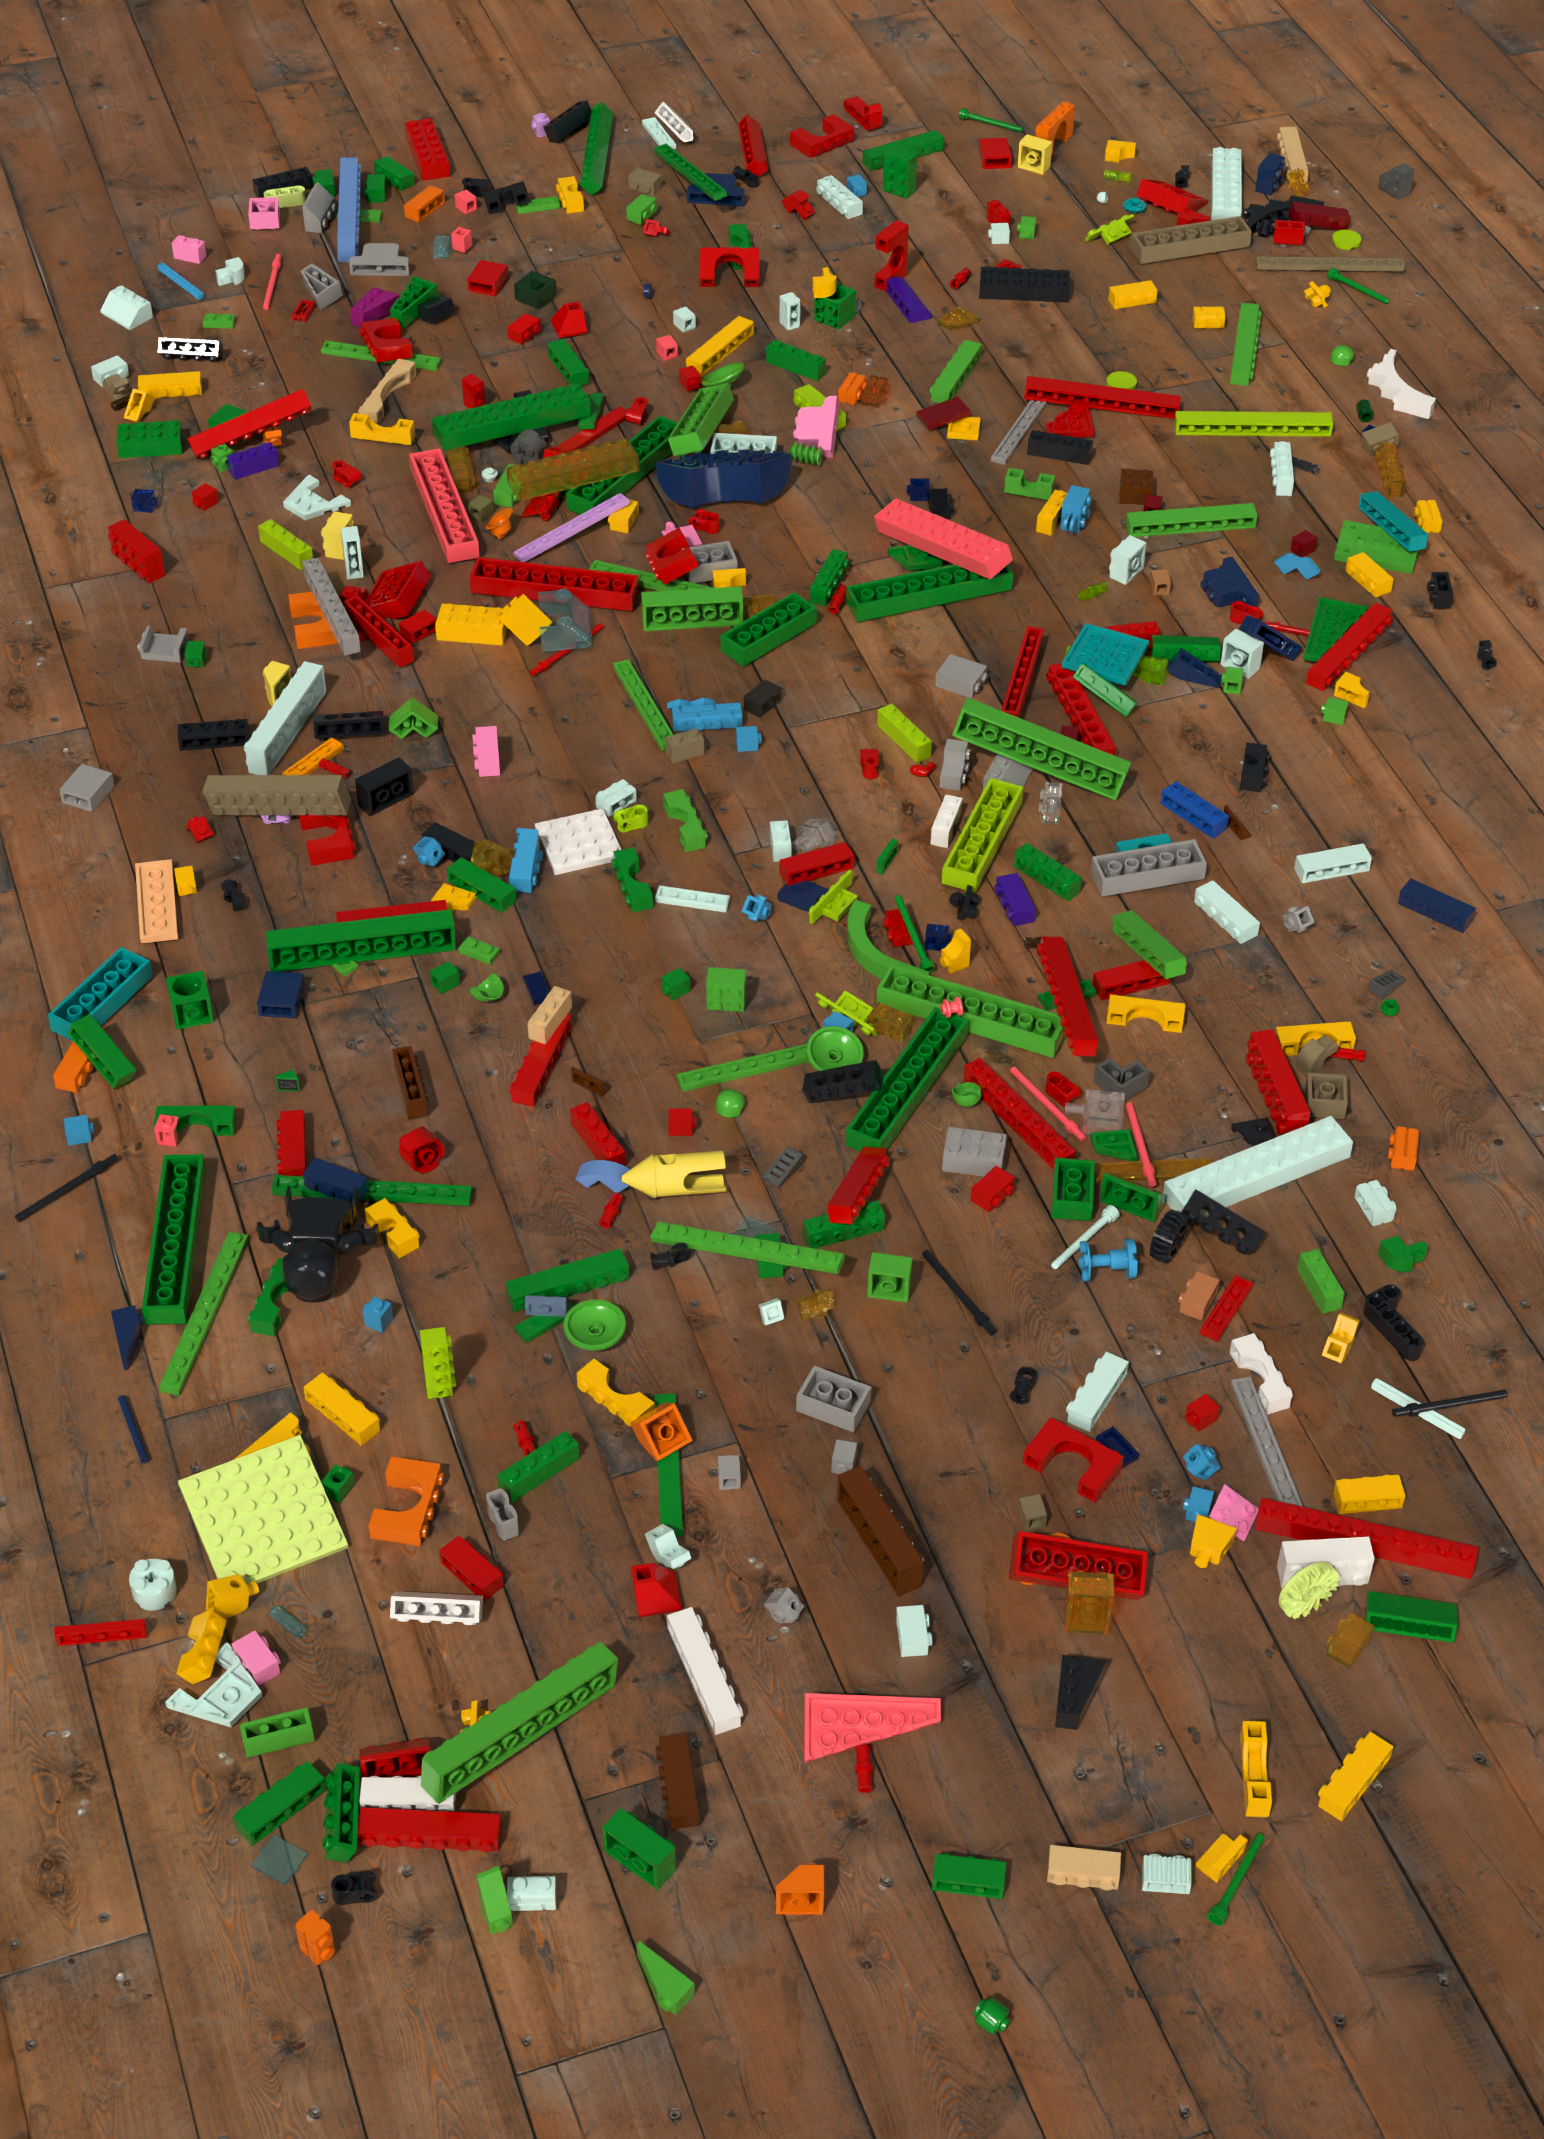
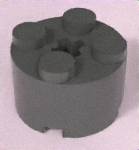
(528, 447)

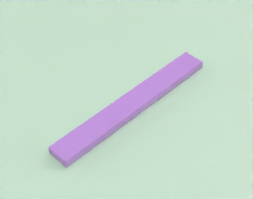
(571, 527)

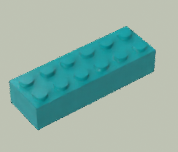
(102, 991)

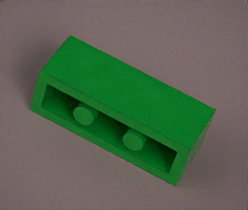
(395, 173)
(969, 1876)

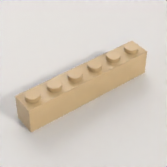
(1291, 148)

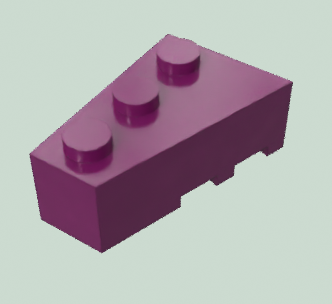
(372, 306)

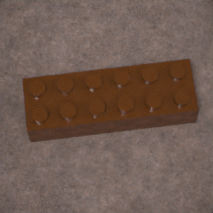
(880, 1530)

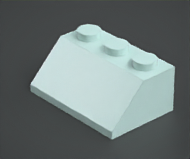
(126, 308)

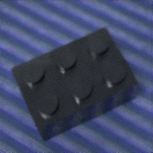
(384, 786)

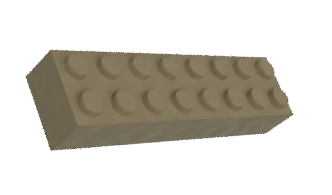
(1190, 239)
(277, 794)

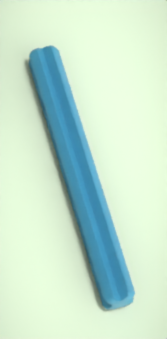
(181, 281)

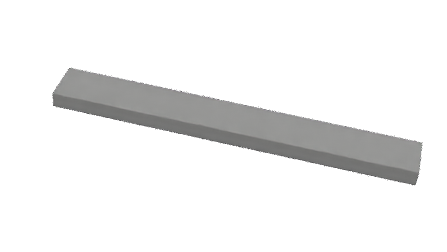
(1018, 432)
(1265, 1441)

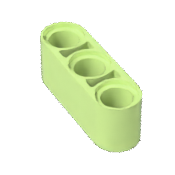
(288, 196)

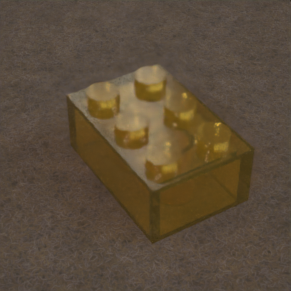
(1088, 1602)

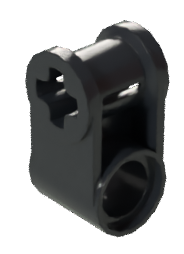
(474, 186)
(355, 1888)

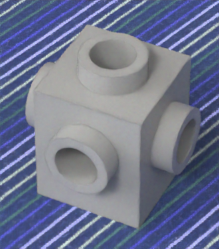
(1298, 918)
(784, 1605)

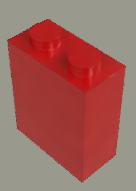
(995, 153)
(487, 278)

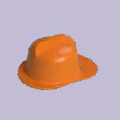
(500, 523)

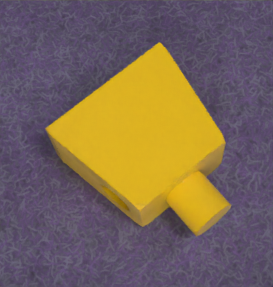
(1211, 1541)
(229, 1595)

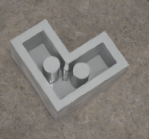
(954, 764)

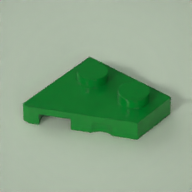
(1114, 1144)

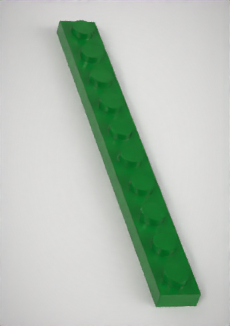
(690, 172)
(392, 1191)

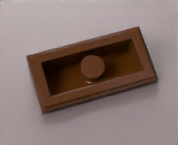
(1236, 825)
(589, 1082)

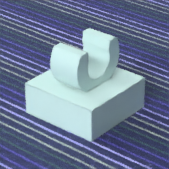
(771, 1311)

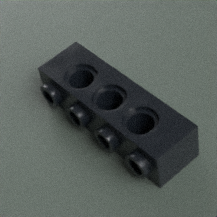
(349, 724)
(842, 1081)
(1216, 1211)

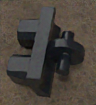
(965, 903)

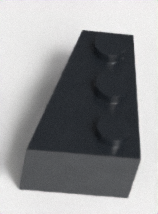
(1077, 1687)

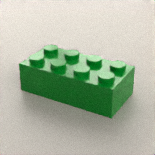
(149, 439)

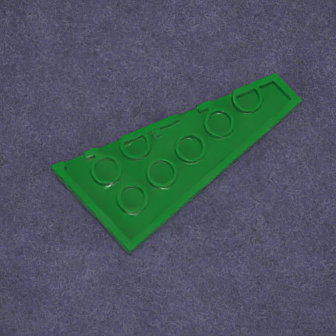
(1329, 624)

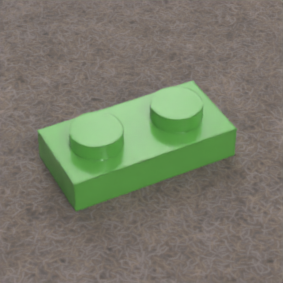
(218, 321)
(479, 950)

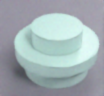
(489, 474)

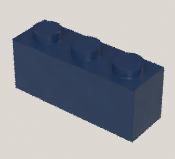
(334, 1180)

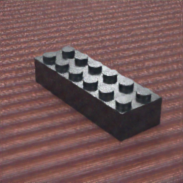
(1024, 284)

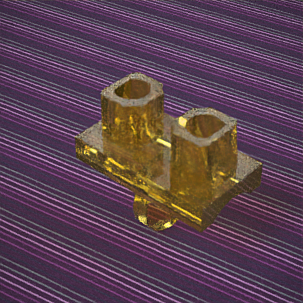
(1297, 182)
(815, 1305)

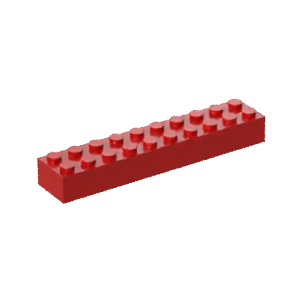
(516, 578)

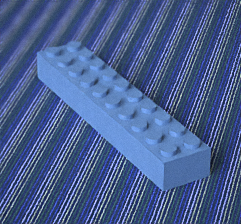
(349, 209)

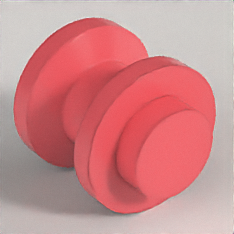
(951, 1007)

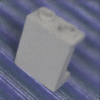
(163, 646)

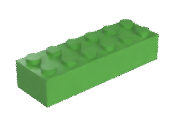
(692, 608)

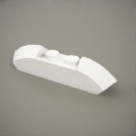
(674, 122)

